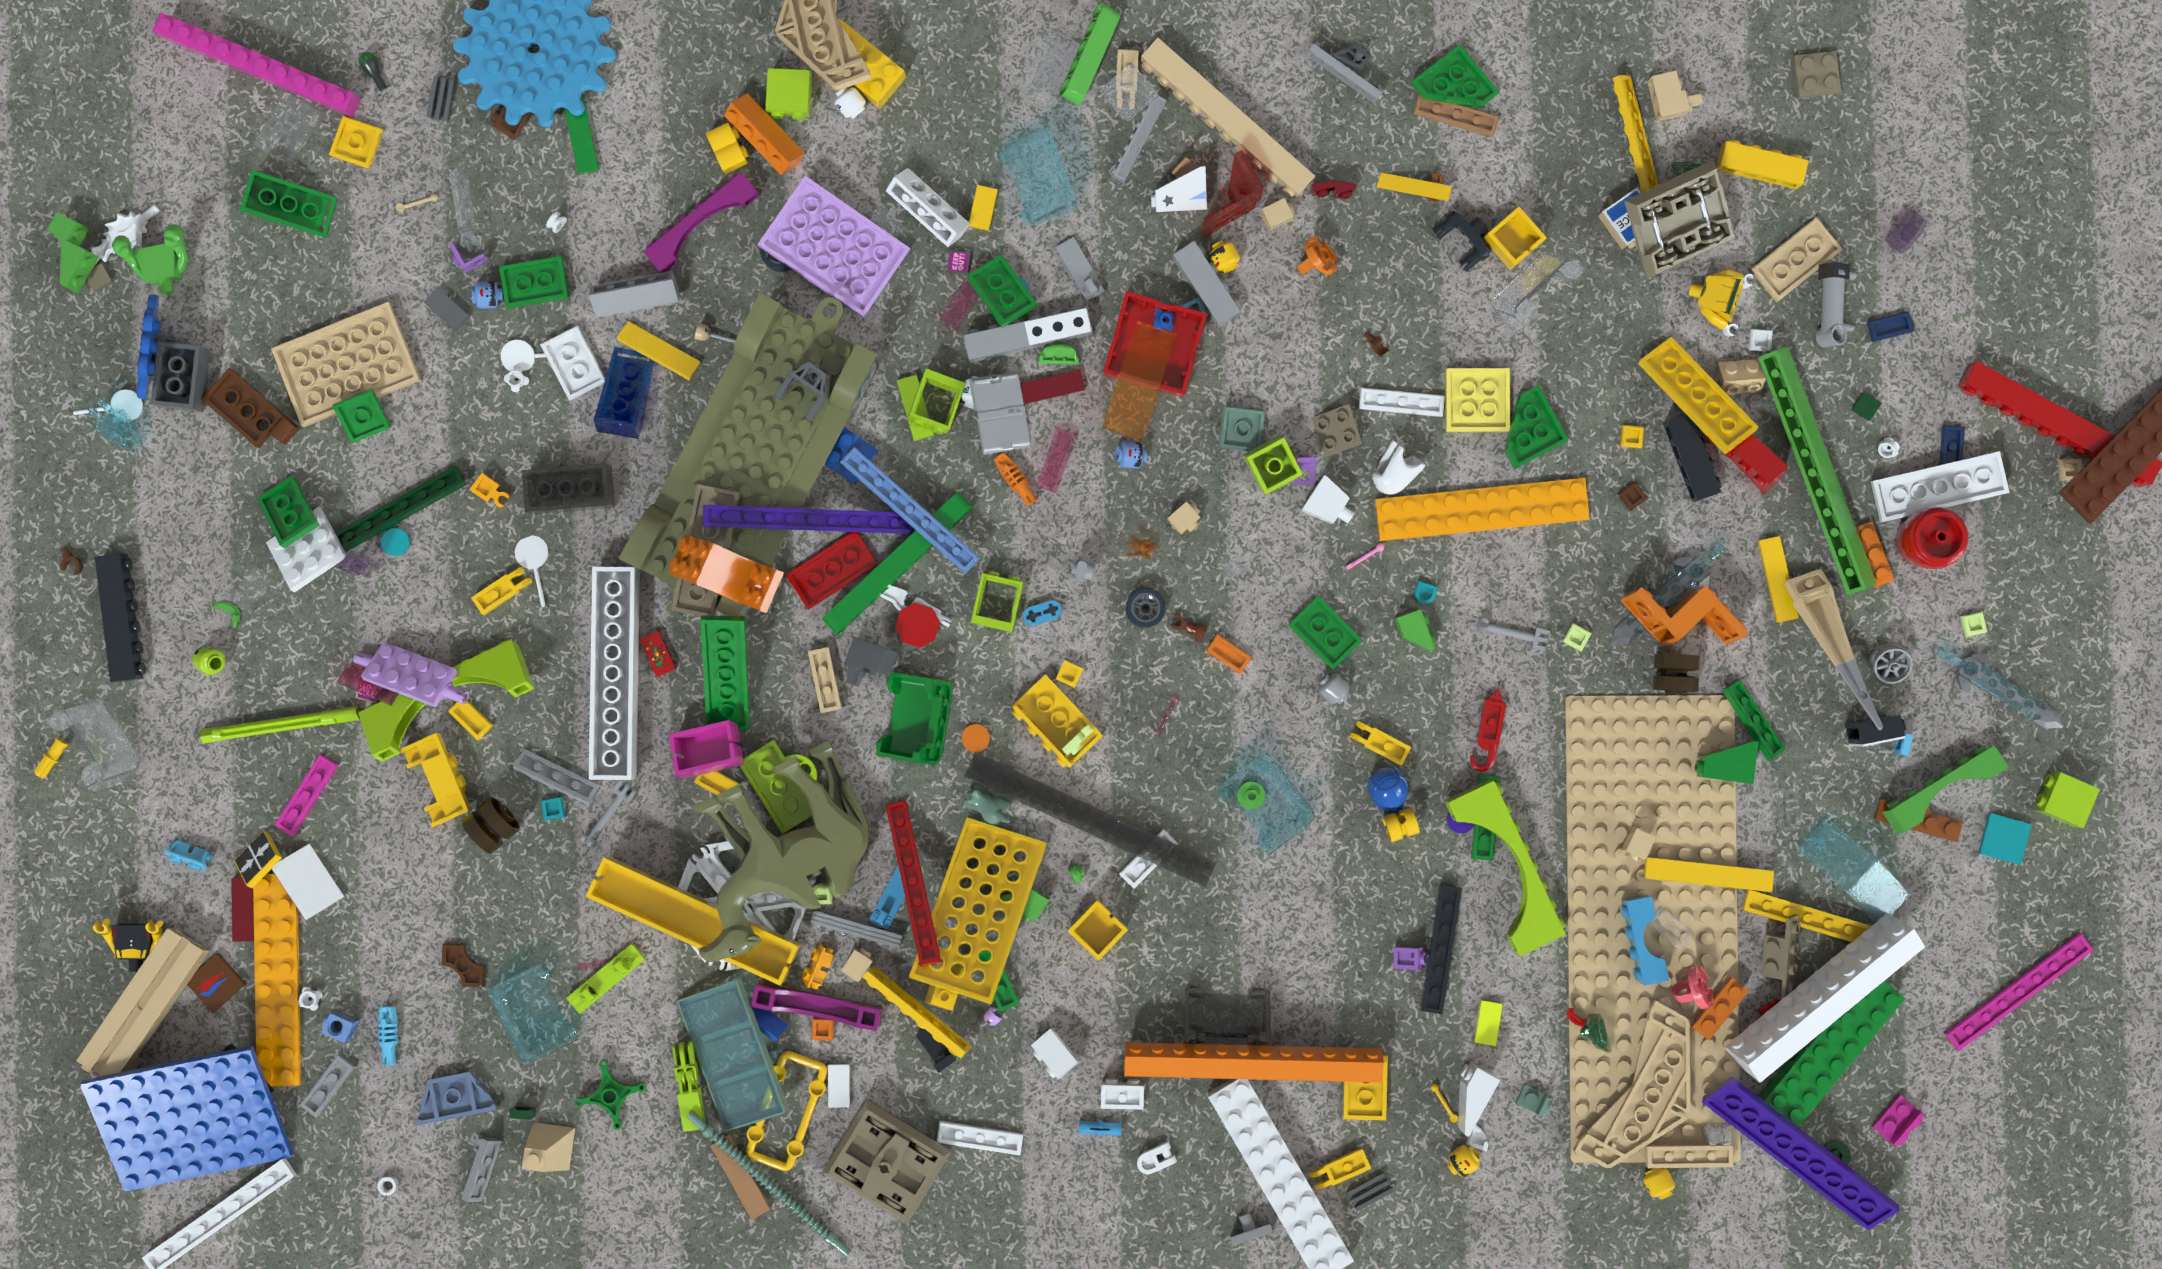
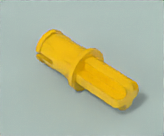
(50, 757)

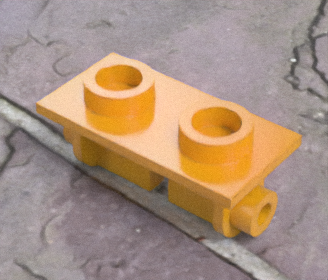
(820, 957)

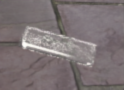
(918, 988)

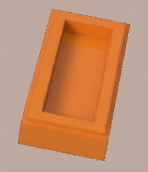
(1228, 654)

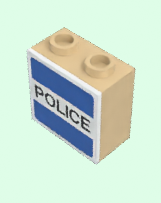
(1618, 223)

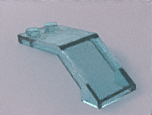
(1854, 870)

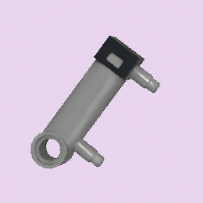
(1833, 330)

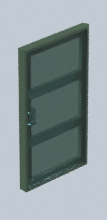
(732, 1055)

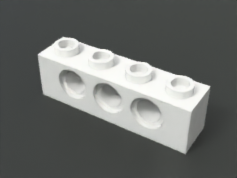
(927, 207)

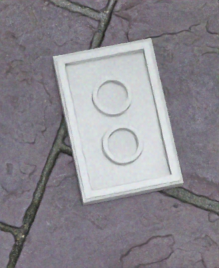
(573, 363)
(307, 882)

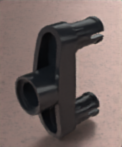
(1473, 230)

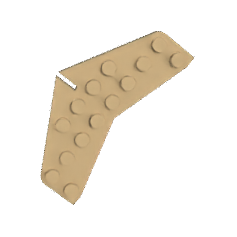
(821, 42)
(1657, 1085)

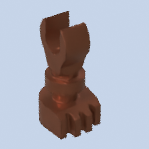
(1191, 628)

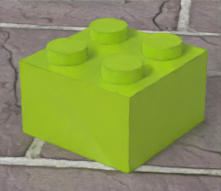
(1272, 464)

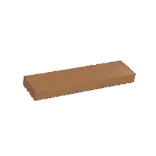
(1457, 116)
(743, 1183)

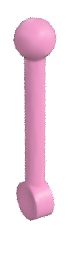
(1380, 547)

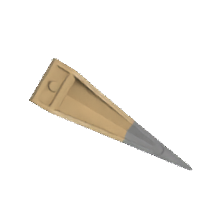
(1818, 608)

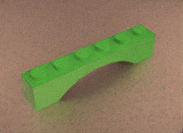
(1911, 810)

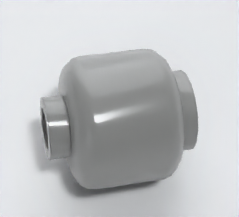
(1334, 688)

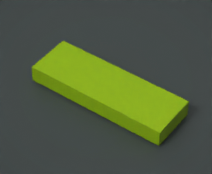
(908, 389)

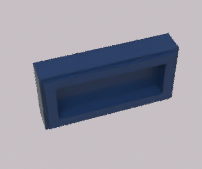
(1890, 326)

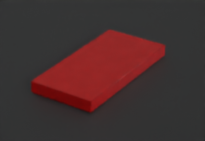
(832, 569)

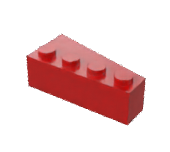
(1757, 463)

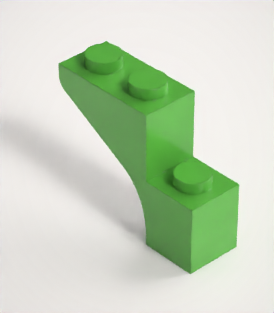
(75, 261)

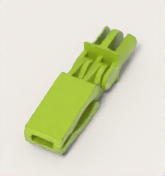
(689, 1093)

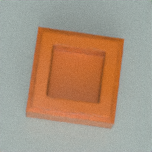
(822, 1029)

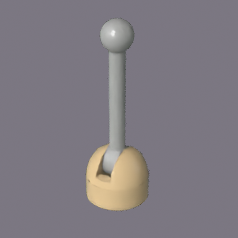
(703, 333)

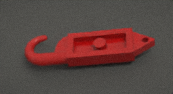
(1490, 729)

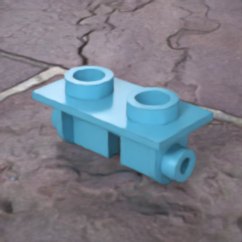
(180, 852)

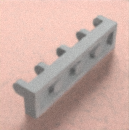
(1344, 73)
(556, 777)

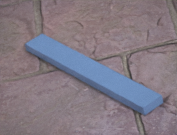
(910, 510)

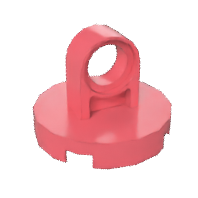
(1696, 988)

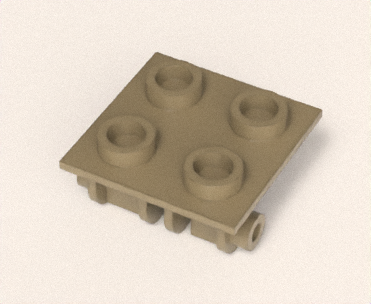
(1337, 430)

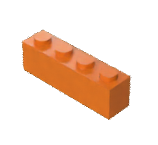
(764, 134)

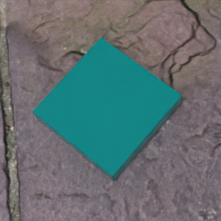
(2004, 838)

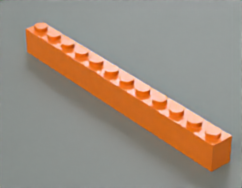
(1253, 1062)

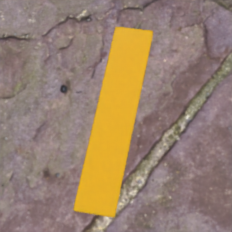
(1414, 186)

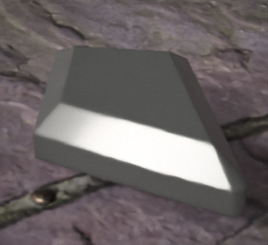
(1352, 57)

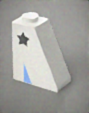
(1182, 193)

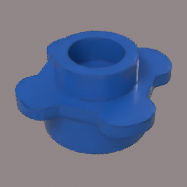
(1158, 322)

